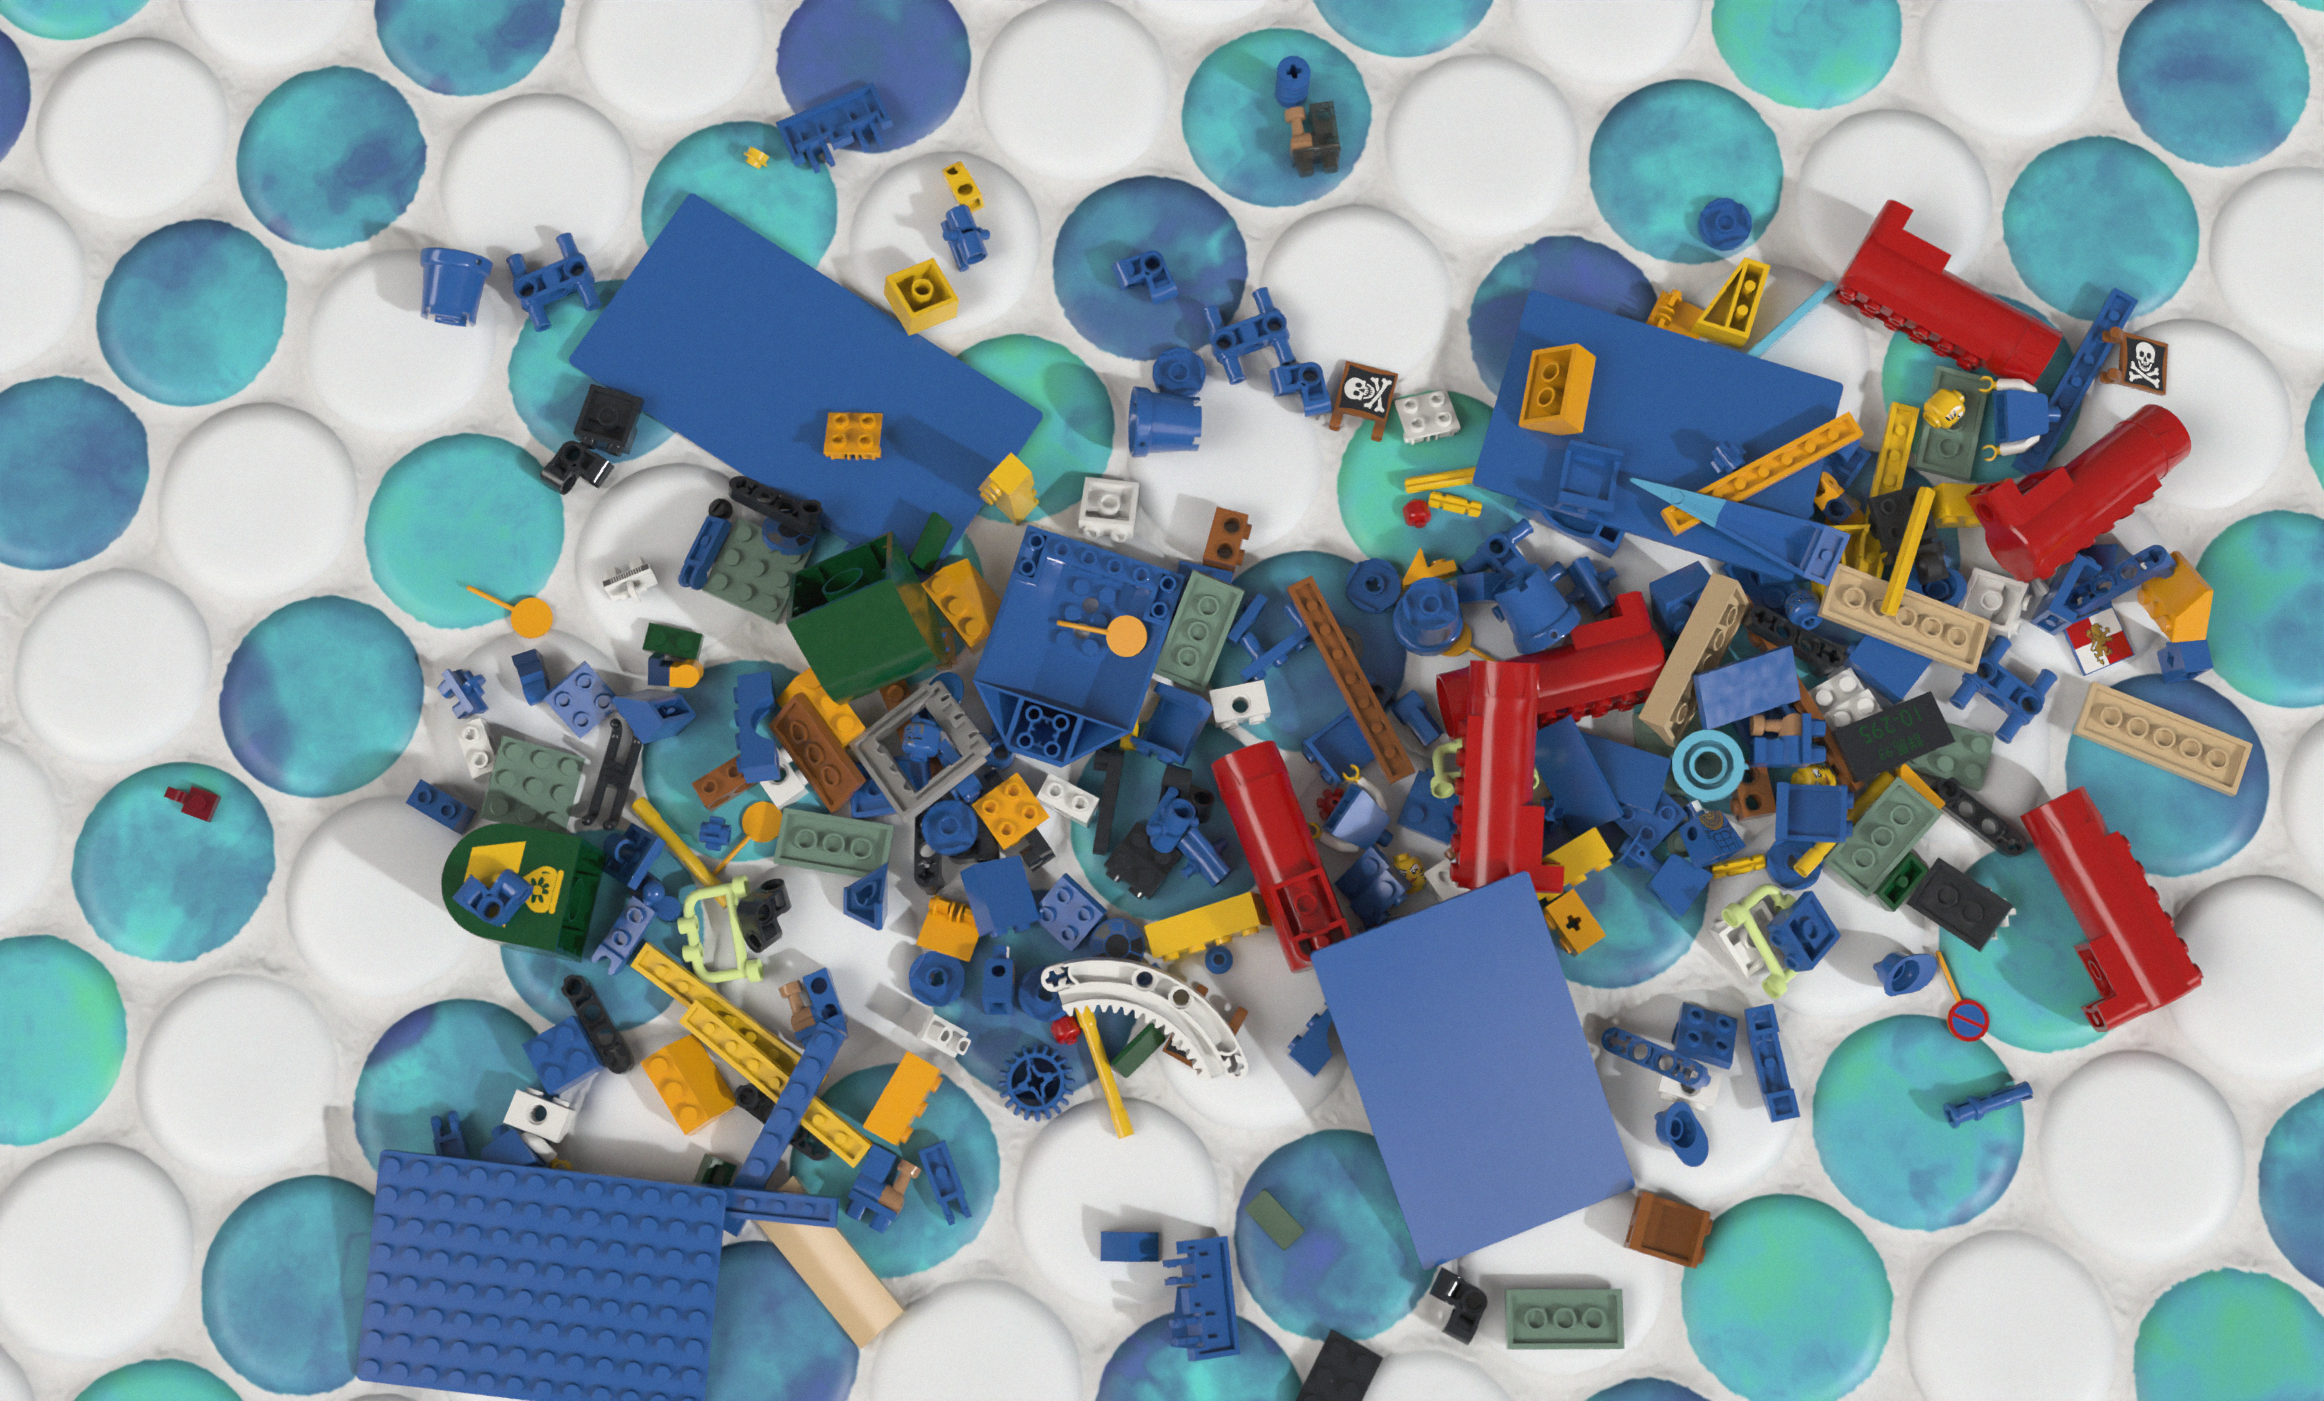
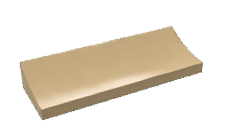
(1697, 650)
(836, 1274)

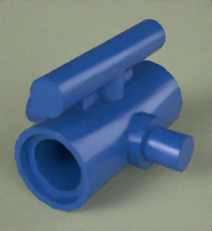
(964, 237)
(1591, 585)
(1170, 821)
(1204, 858)

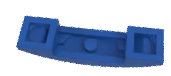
(1769, 1063)

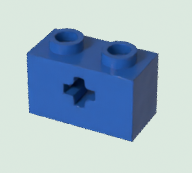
(2184, 660)
(441, 807)

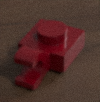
(196, 803)

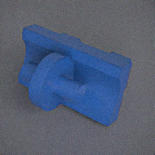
(467, 690)

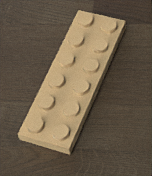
(1919, 626)
(2162, 739)

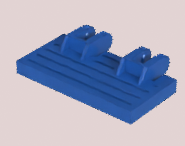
(834, 124)
(1208, 1298)

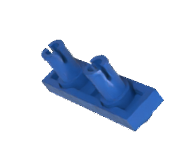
(1278, 655)

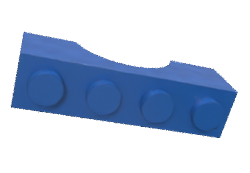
(1590, 534)
(755, 700)
(1312, 1049)

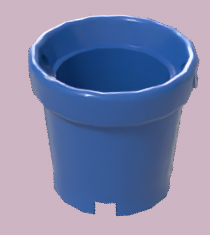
(452, 284)
(1162, 422)
(1534, 609)
(1428, 618)

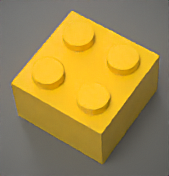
(921, 296)

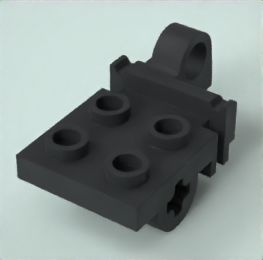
(1888, 524)

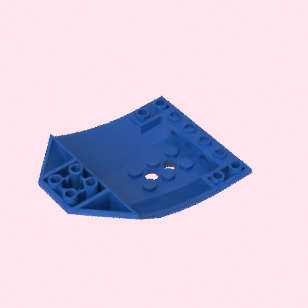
(1045, 685)

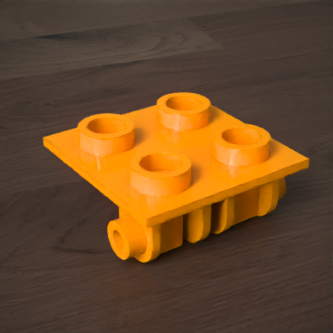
(1674, 314)
(853, 435)
(1010, 811)
(949, 928)

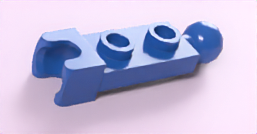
(630, 928)

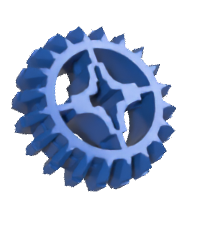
(1024, 1087)

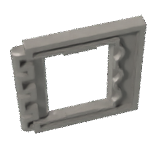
(890, 776)

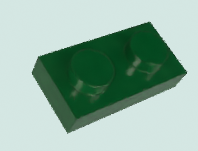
(673, 642)

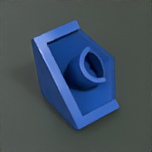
(868, 898)

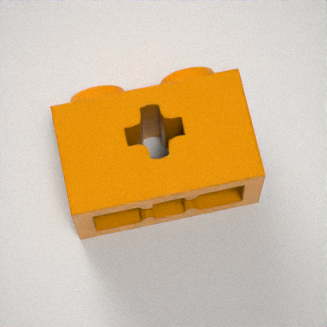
(1571, 908)

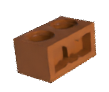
(1220, 538)
(721, 785)
(1759, 790)

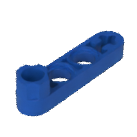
(2158, 564)
(1653, 1057)

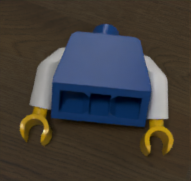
(2019, 415)
(1357, 818)
(521, 1148)

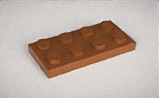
(816, 752)

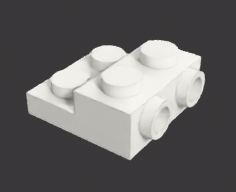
(1108, 509)
(1997, 600)
(1844, 700)
(1739, 943)

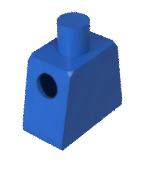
(1675, 882)

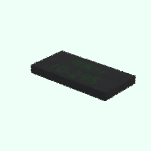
(1892, 737)

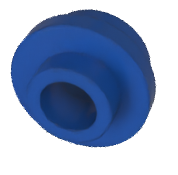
(1218, 969)

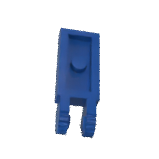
(703, 552)
(452, 1144)
(944, 1179)

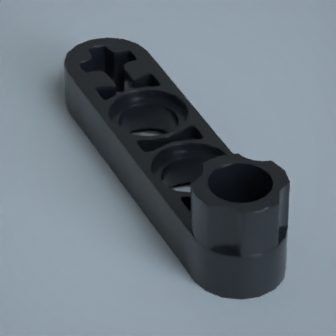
(806, 515)
(1823, 656)
(1109, 761)
(1979, 814)
(1038, 851)
(920, 870)
(595, 1027)
(752, 1106)

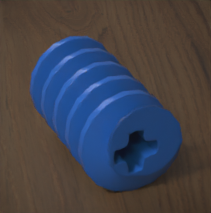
(1292, 82)

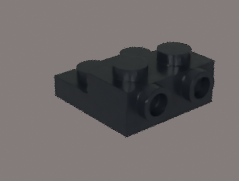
(608, 420)
(1140, 864)

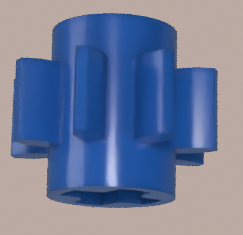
(1728, 457)
(1552, 815)
(715, 833)

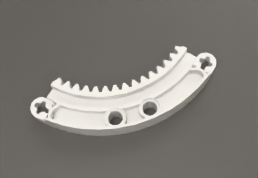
(1114, 983)

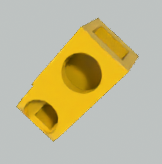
(963, 186)

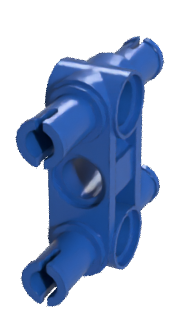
(553, 282)
(1248, 335)
(1509, 559)
(2004, 690)

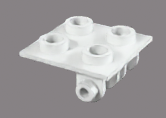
(1427, 416)

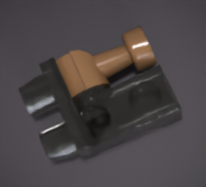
(1317, 146)

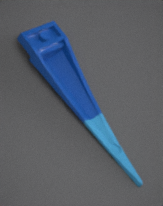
(1791, 541)

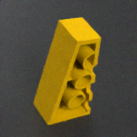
(1579, 858)
(1206, 926)

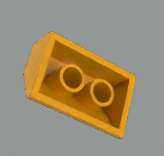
(1557, 390)
(964, 602)
(2179, 602)
(838, 718)
(689, 1084)
(903, 1099)

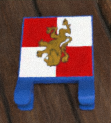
(2098, 639)

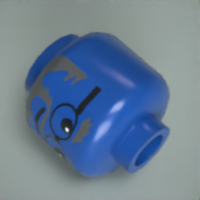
(1803, 609)
(921, 740)

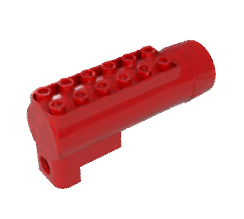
(1909, 290)
(2062, 509)
(1593, 672)
(1495, 813)
(1280, 852)
(2129, 937)

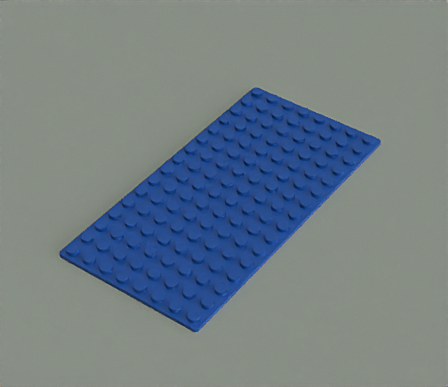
(757, 350)

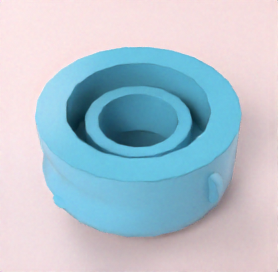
(1704, 742)

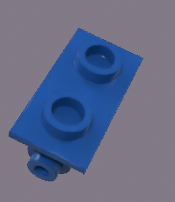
(1631, 853)

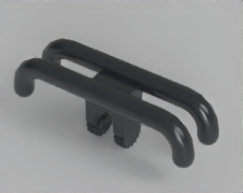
(613, 776)

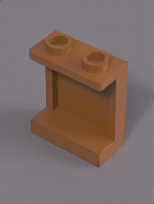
(1668, 1230)

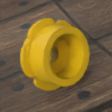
(756, 158)

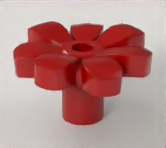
(1328, 800)

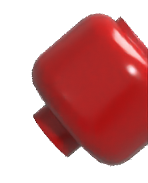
(1417, 513)
(1066, 1030)

